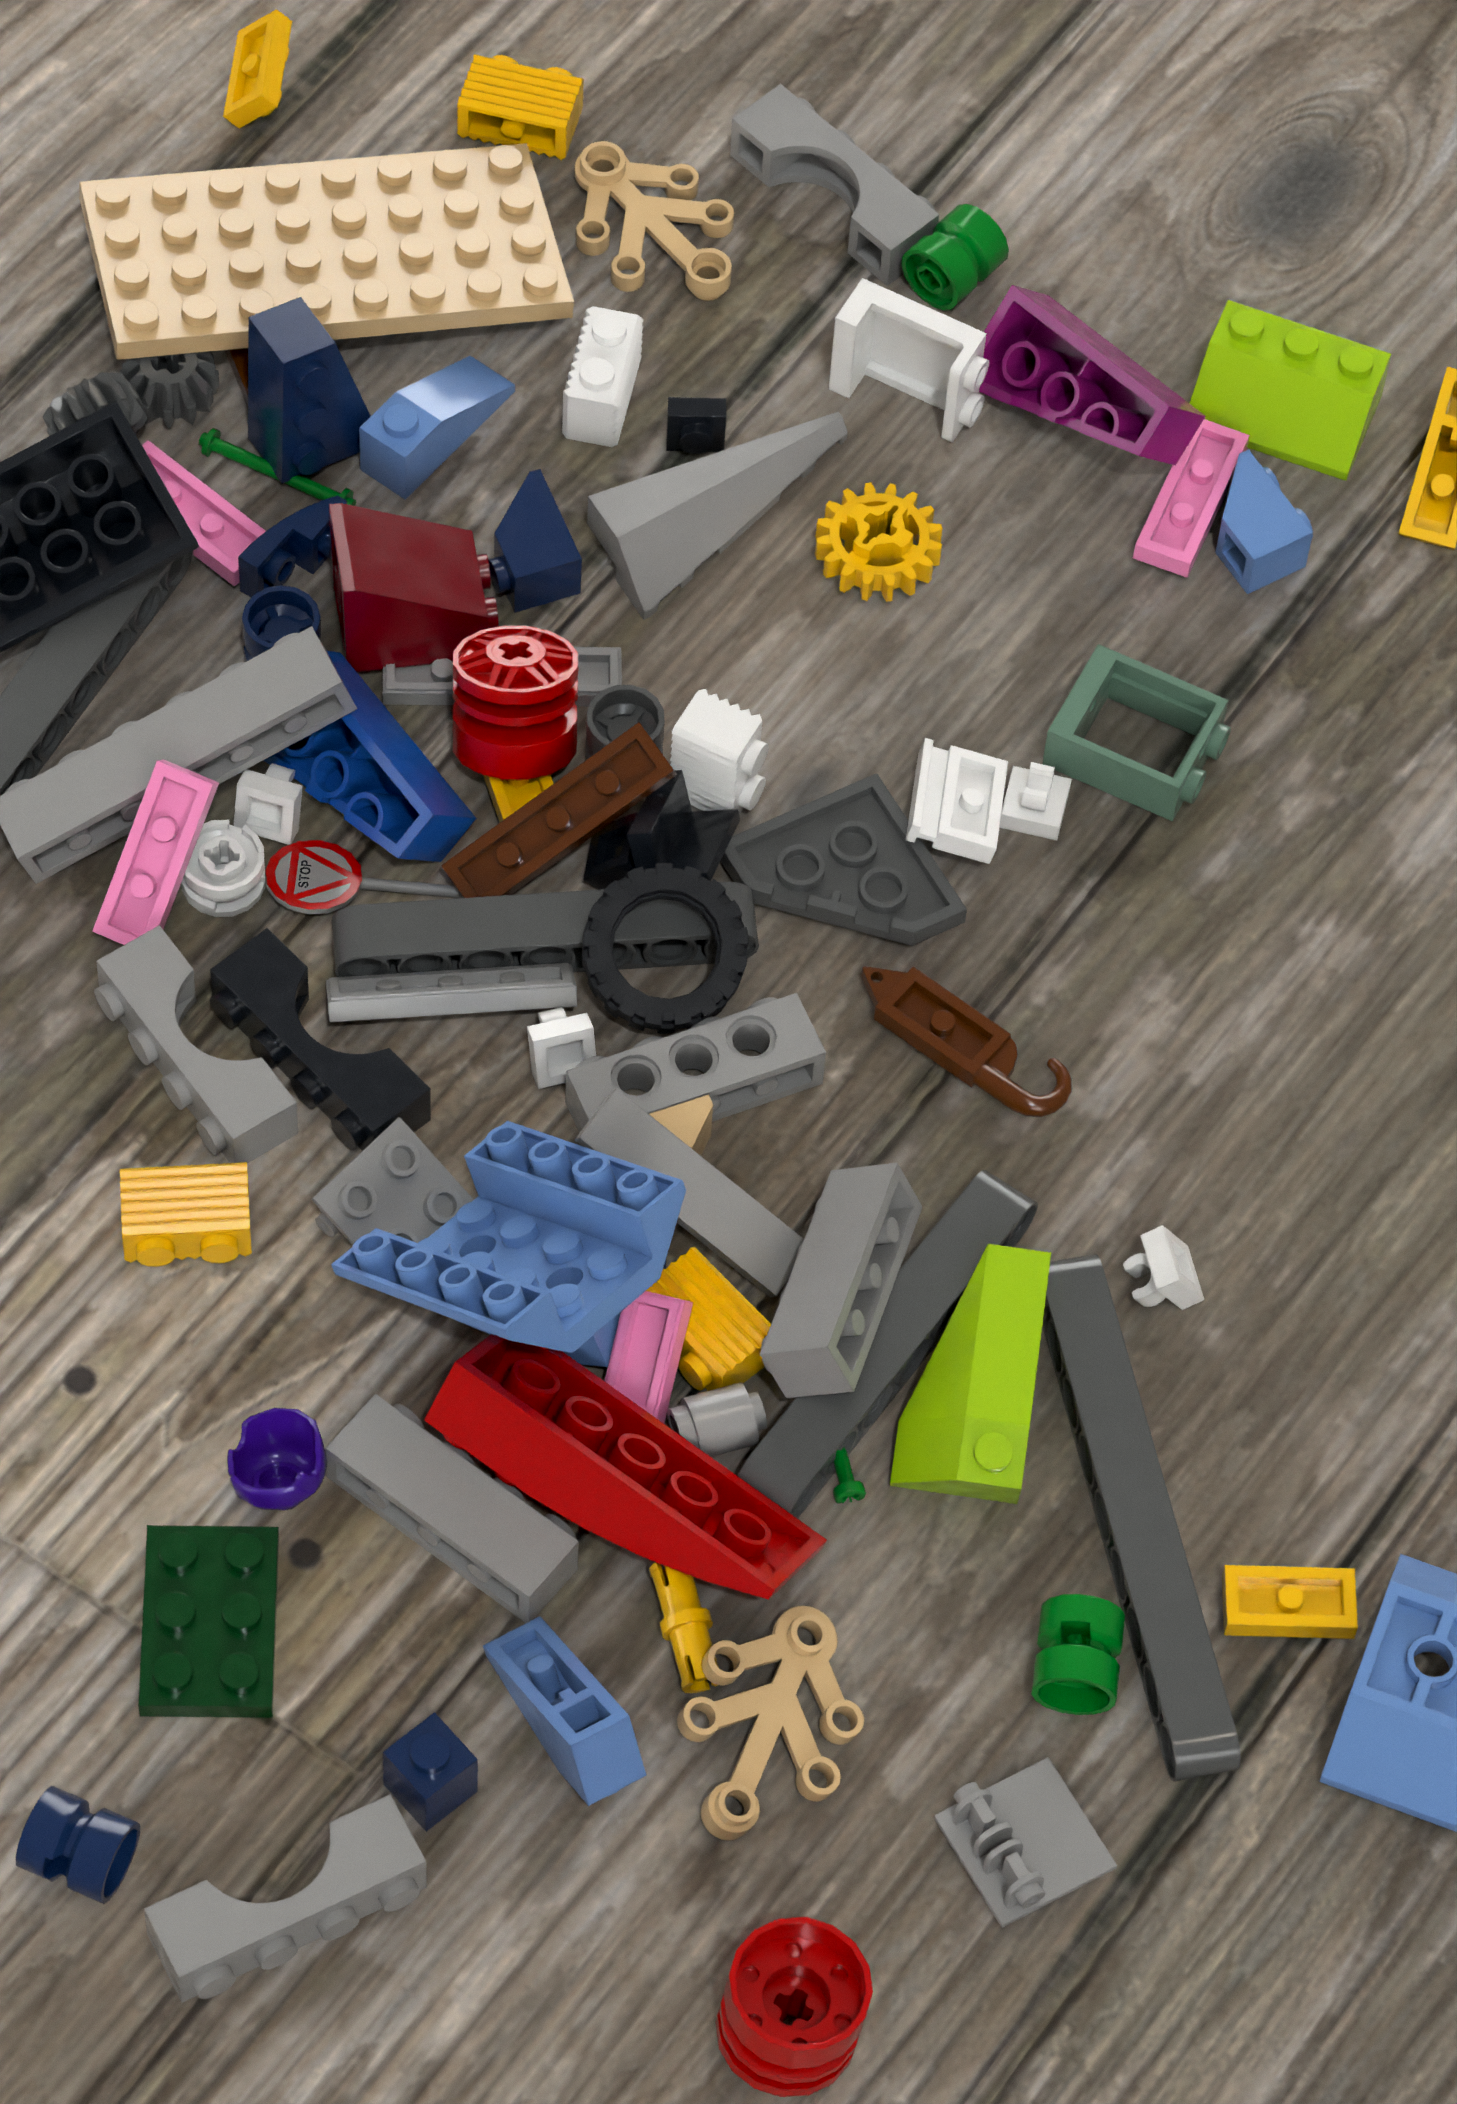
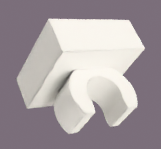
(1035, 801)
(269, 803)
(559, 1045)
(1170, 1268)

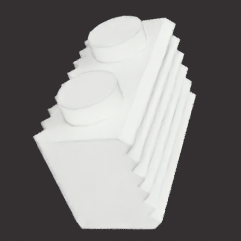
(602, 376)
(719, 754)

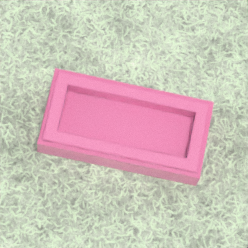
(649, 1350)

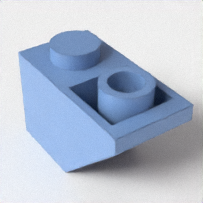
(1260, 529)

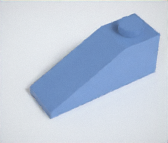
(428, 423)
(568, 1710)

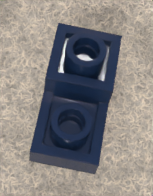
(294, 540)

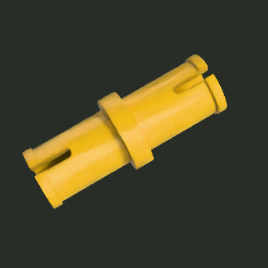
(684, 1625)

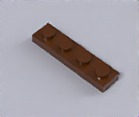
(561, 817)

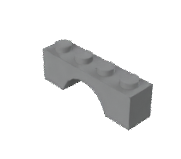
(789, 142)
(236, 1102)
(214, 1938)

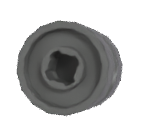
(618, 710)

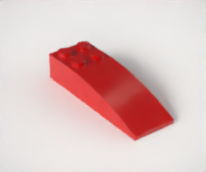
(615, 1468)

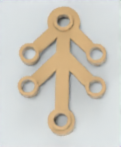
(607, 172)
(775, 1711)

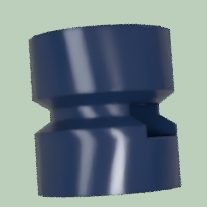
(275, 614)
(74, 1843)

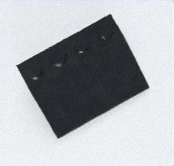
(80, 523)

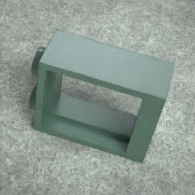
(1151, 693)

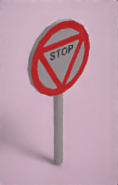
(326, 877)

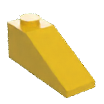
(1433, 496)

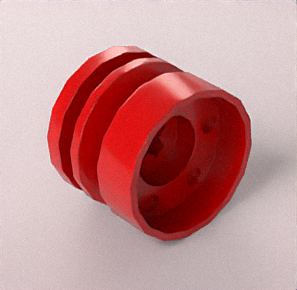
(515, 702)
(800, 1972)

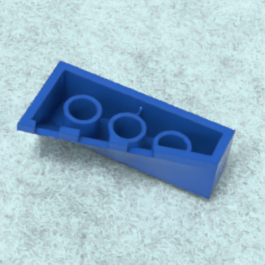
(378, 778)

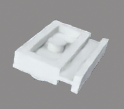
(957, 801)

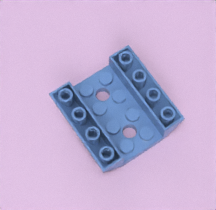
(543, 1248)
(1399, 1723)

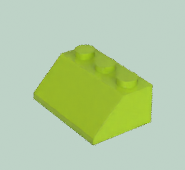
(1290, 388)

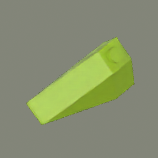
(975, 1398)

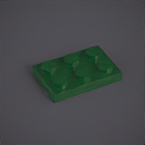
(209, 1621)

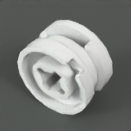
(225, 870)

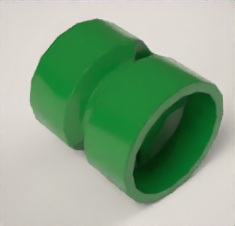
(955, 257)
(1078, 1654)

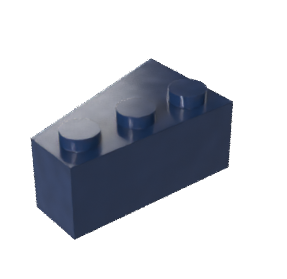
(299, 393)

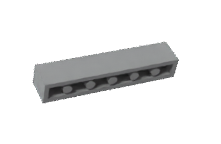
(212, 731)

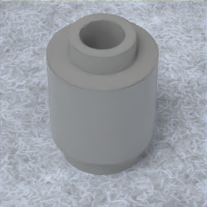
(720, 1419)

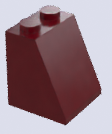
(405, 587)

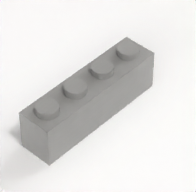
(841, 1281)
(453, 1507)

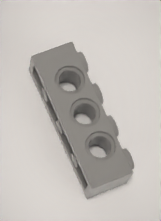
(776, 1028)

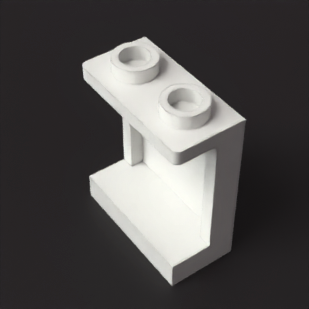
(910, 351)

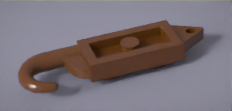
(958, 1038)

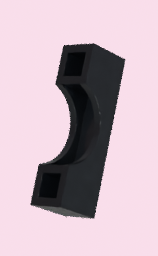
(263, 994)

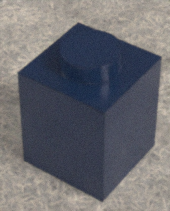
(430, 1771)

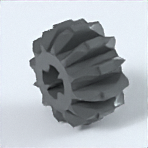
(173, 385)
(92, 396)

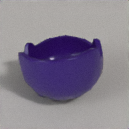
(277, 1459)

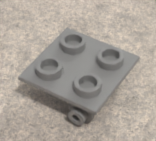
(392, 1188)
(1024, 1841)

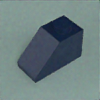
(534, 549)

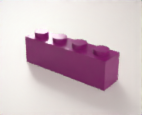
(1076, 378)

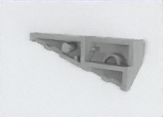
(681, 516)

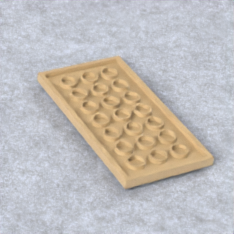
(357, 238)

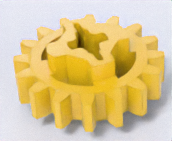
(879, 542)

